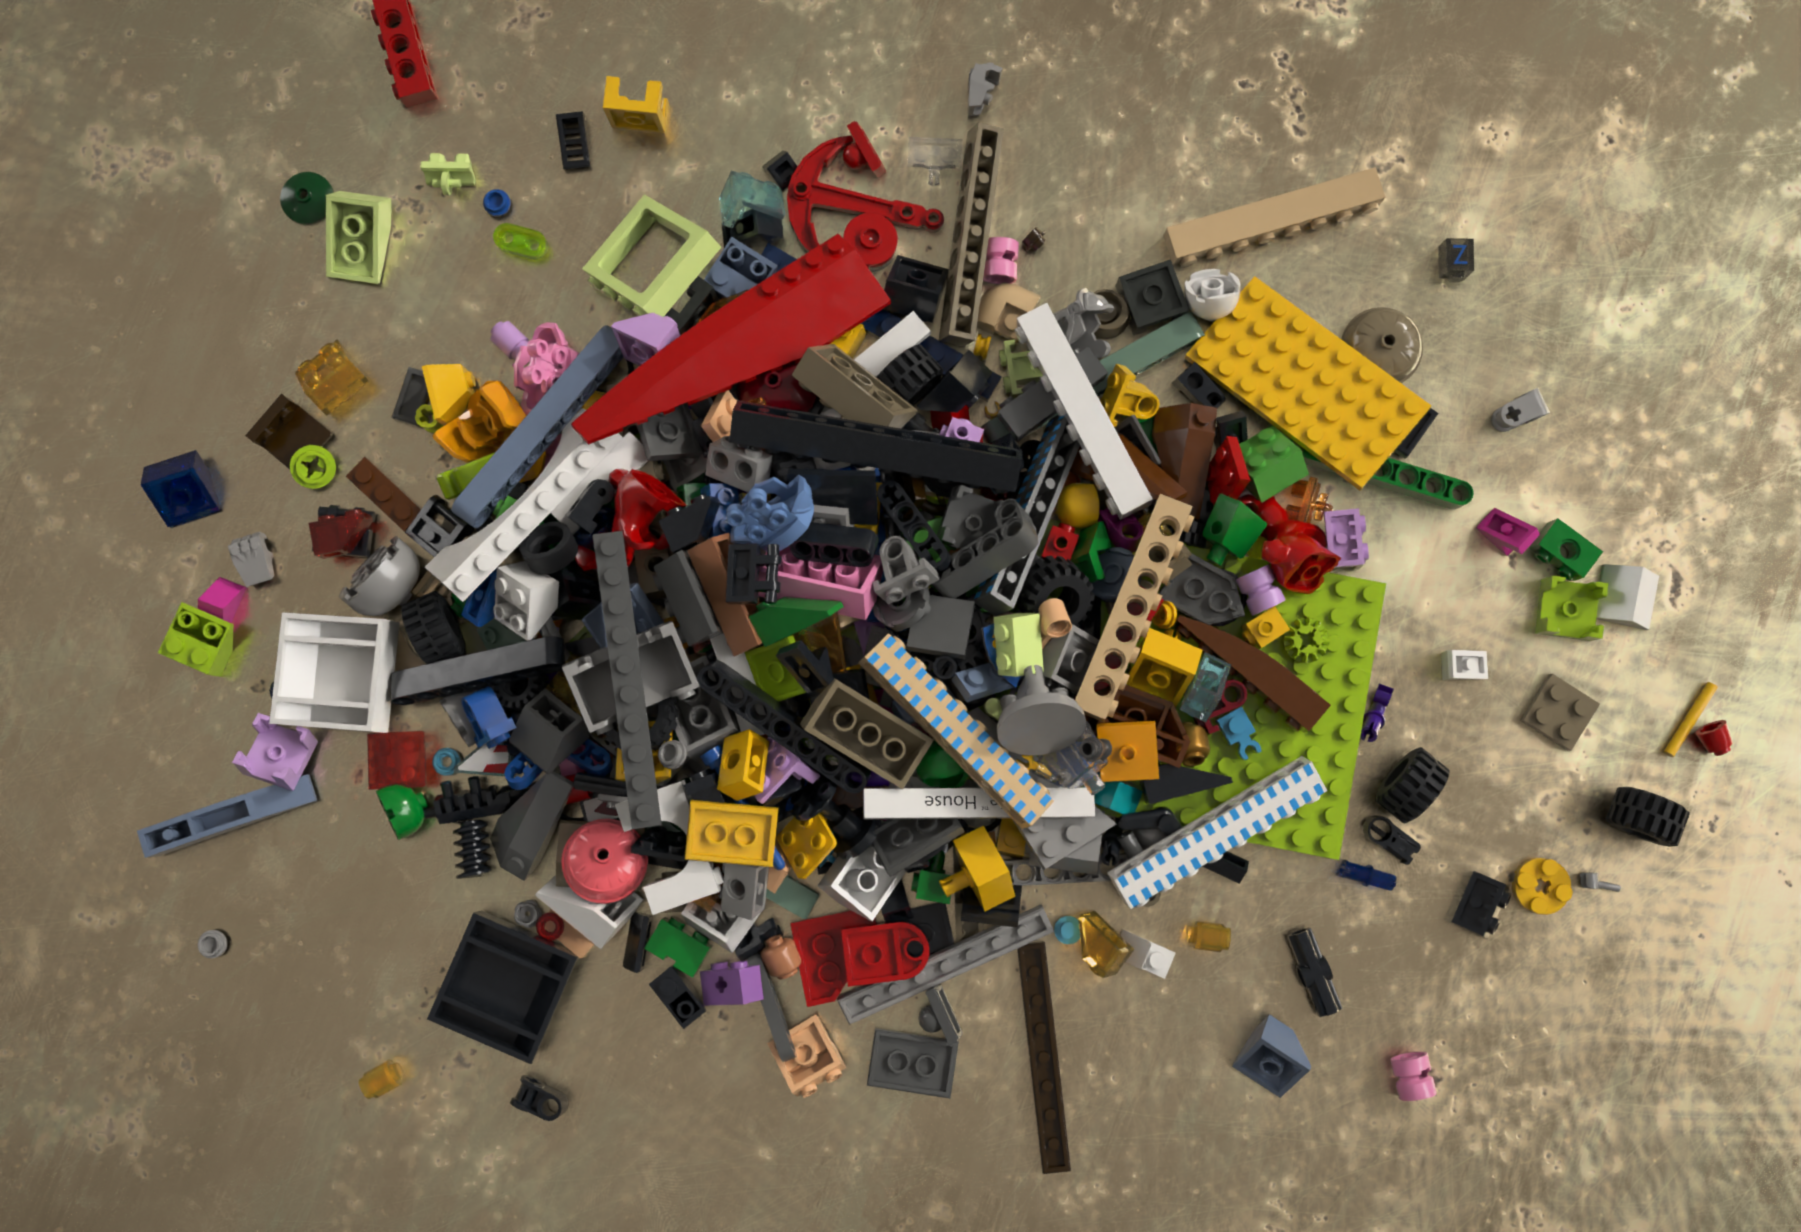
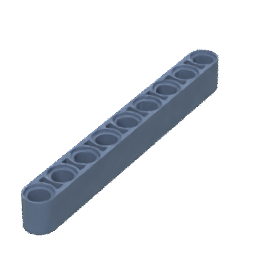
(539, 429)

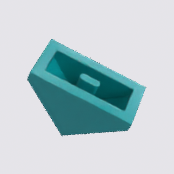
(1118, 797)

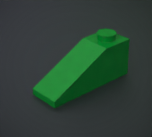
(789, 616)

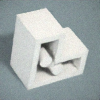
(718, 926)

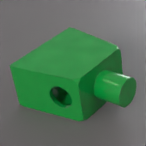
(1231, 529)

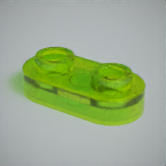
(521, 242)

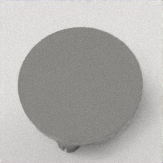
(1041, 719)

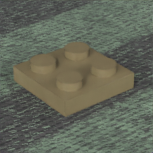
(1560, 712)

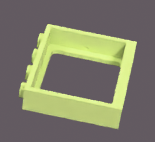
(673, 278)

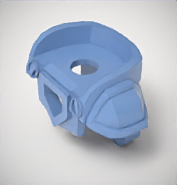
(773, 522)

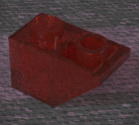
(338, 535)

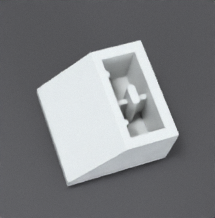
(524, 599)

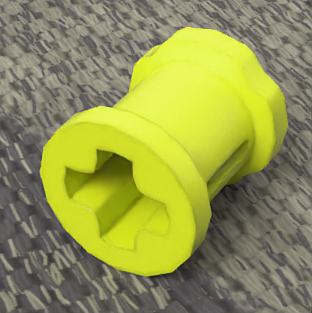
(422, 419)

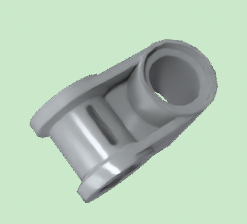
(1521, 410)

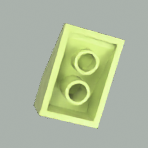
(356, 235)

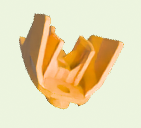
(485, 426)

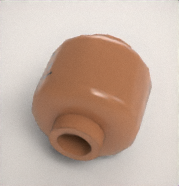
(781, 957)

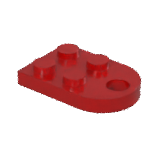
(881, 954)

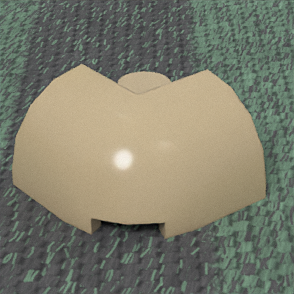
(1002, 306)

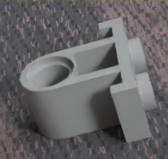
(902, 571)

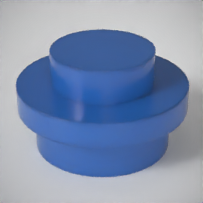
(496, 203)

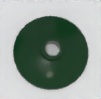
(313, 207)

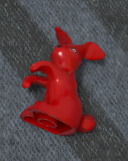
(637, 504)
(1292, 547)

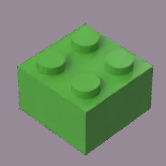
(1272, 463)

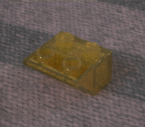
(331, 377)

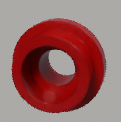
(550, 916)

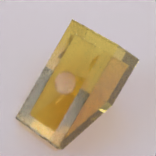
(1102, 945)

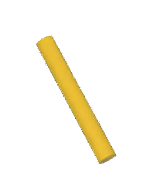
(1690, 719)

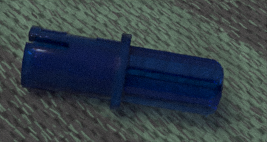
(1367, 875)

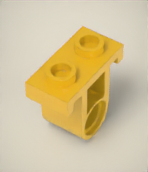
(1125, 396)

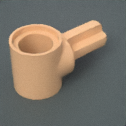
(1053, 620)

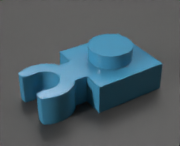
(1237, 728)

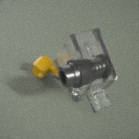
(1075, 764)

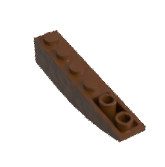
(1260, 674)

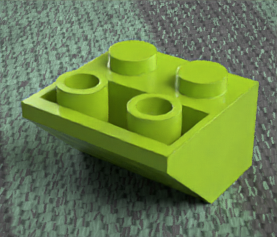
(199, 640)

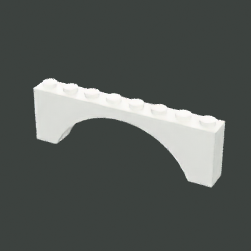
(471, 561)

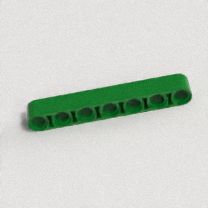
(1417, 481)

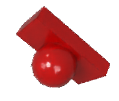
(862, 152)

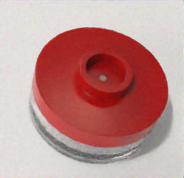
(873, 239)

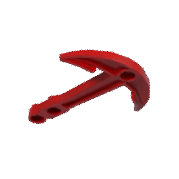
(841, 199)

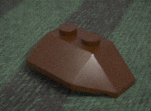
(1138, 706)

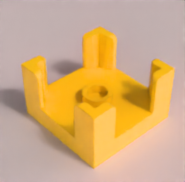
(634, 114)

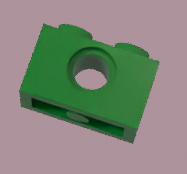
(1581, 551)

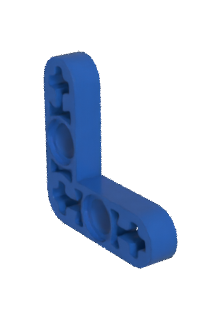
(581, 760)

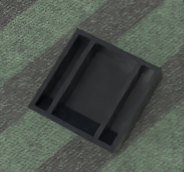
(503, 986)

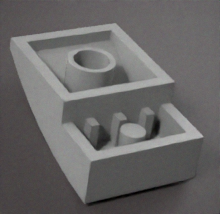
(1066, 661)

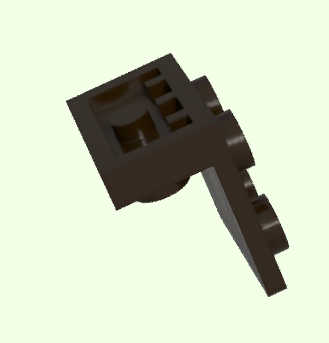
(286, 429)

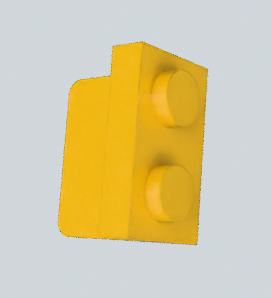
(806, 844)

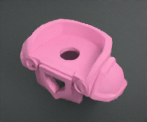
(548, 360)

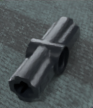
(1314, 972)

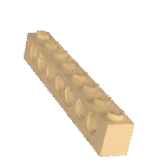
(1165, 512)

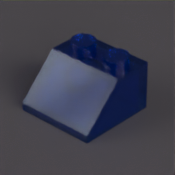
(180, 488)

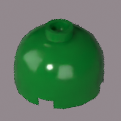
(403, 809)

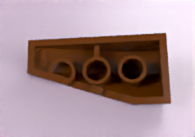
(1184, 447)
(1153, 476)

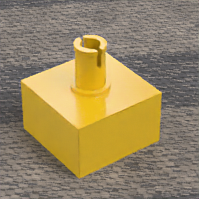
(1164, 665)
(981, 870)

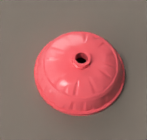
(605, 879)

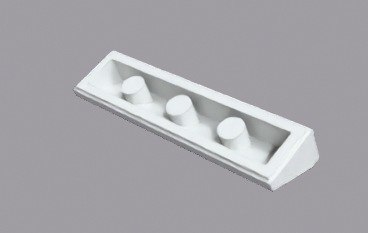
(625, 455)

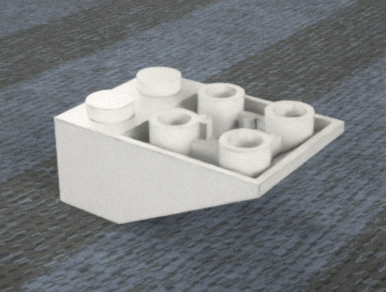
(591, 919)

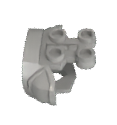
(1080, 322)

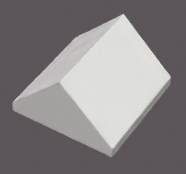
(1629, 595)

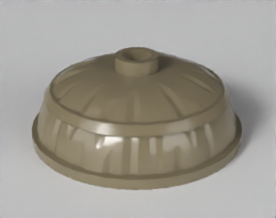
(1367, 336)

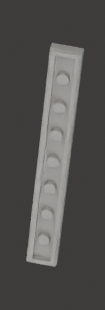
(947, 964)

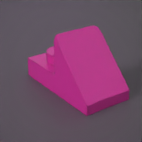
(1507, 532)

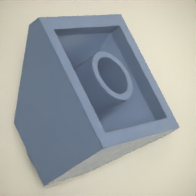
(1273, 1057)

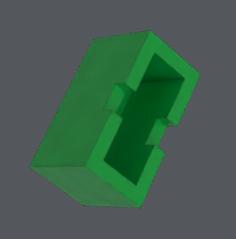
(679, 944)

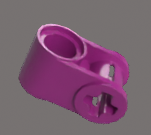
(1118, 528)

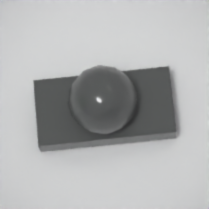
(940, 1015)

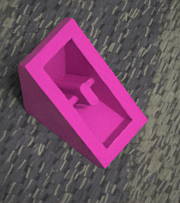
(222, 599)

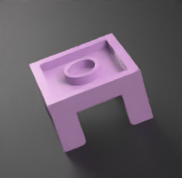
(277, 753)

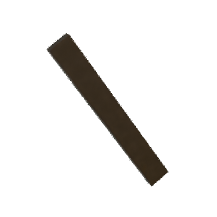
(1043, 1058)

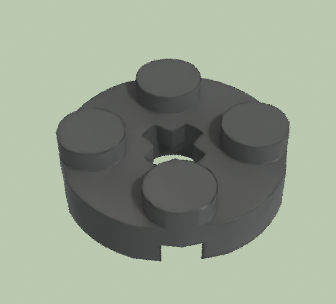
(905, 615)

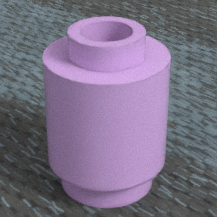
(508, 339)

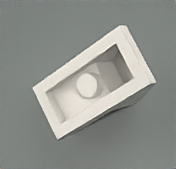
(1464, 665)
(1148, 955)

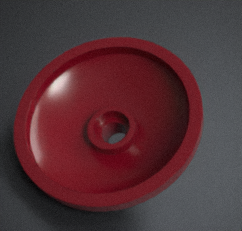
(783, 394)

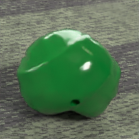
(940, 769)

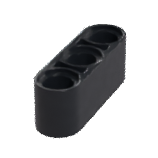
(836, 545)

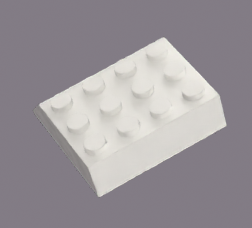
(334, 672)

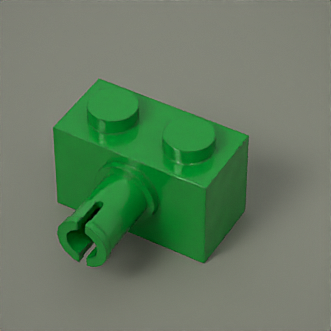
(927, 883)

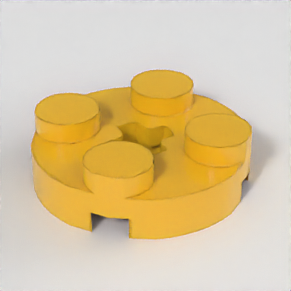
(1556, 893)

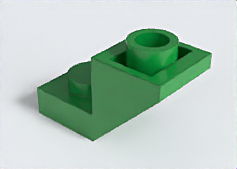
(1085, 554)

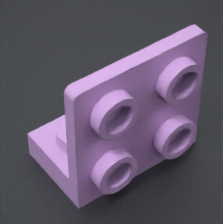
(1344, 537)
(780, 766)

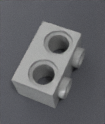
(737, 465)

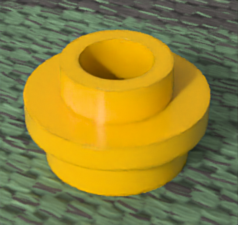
(1165, 616)

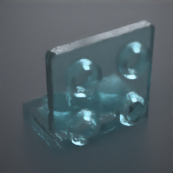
(744, 191)

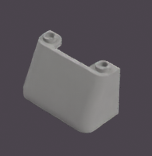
(663, 669)

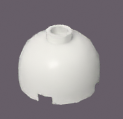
(1212, 294)

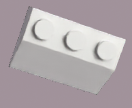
(860, 883)

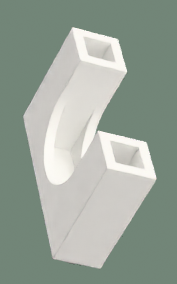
(698, 877)

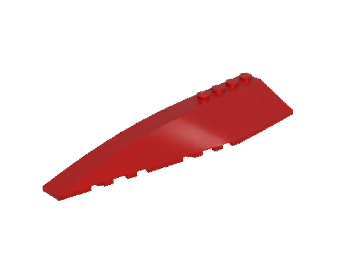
(754, 333)

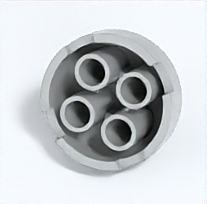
(388, 585)

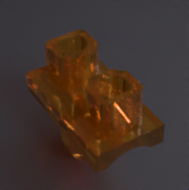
(1309, 493)

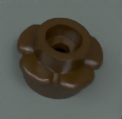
(1034, 239)

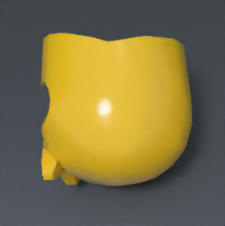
(1078, 505)

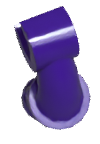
(1374, 718)

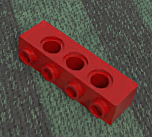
(420, 86)

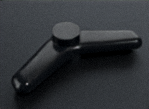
(1159, 819)

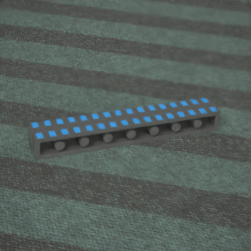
(1038, 499)

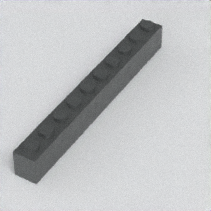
(627, 680)

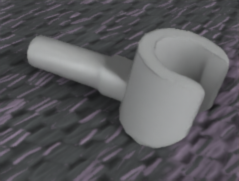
(1590, 880)

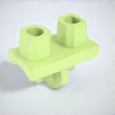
(448, 174)

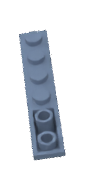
(223, 817)

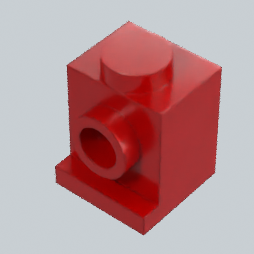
(1064, 532)

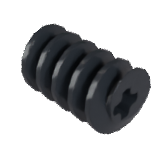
(472, 848)

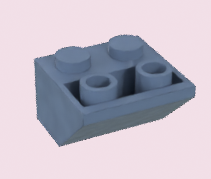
(738, 269)

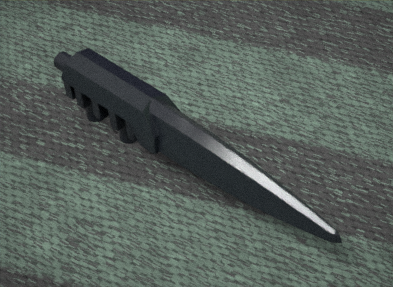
(472, 804)

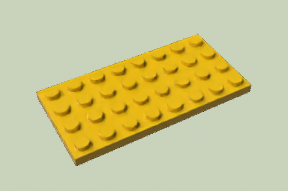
(1308, 383)

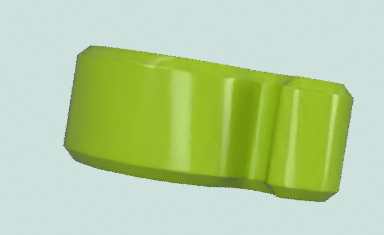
(456, 479)

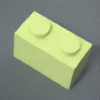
(1017, 643)

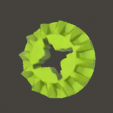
(317, 478)
(1292, 641)

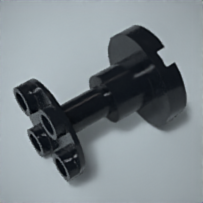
(849, 828)

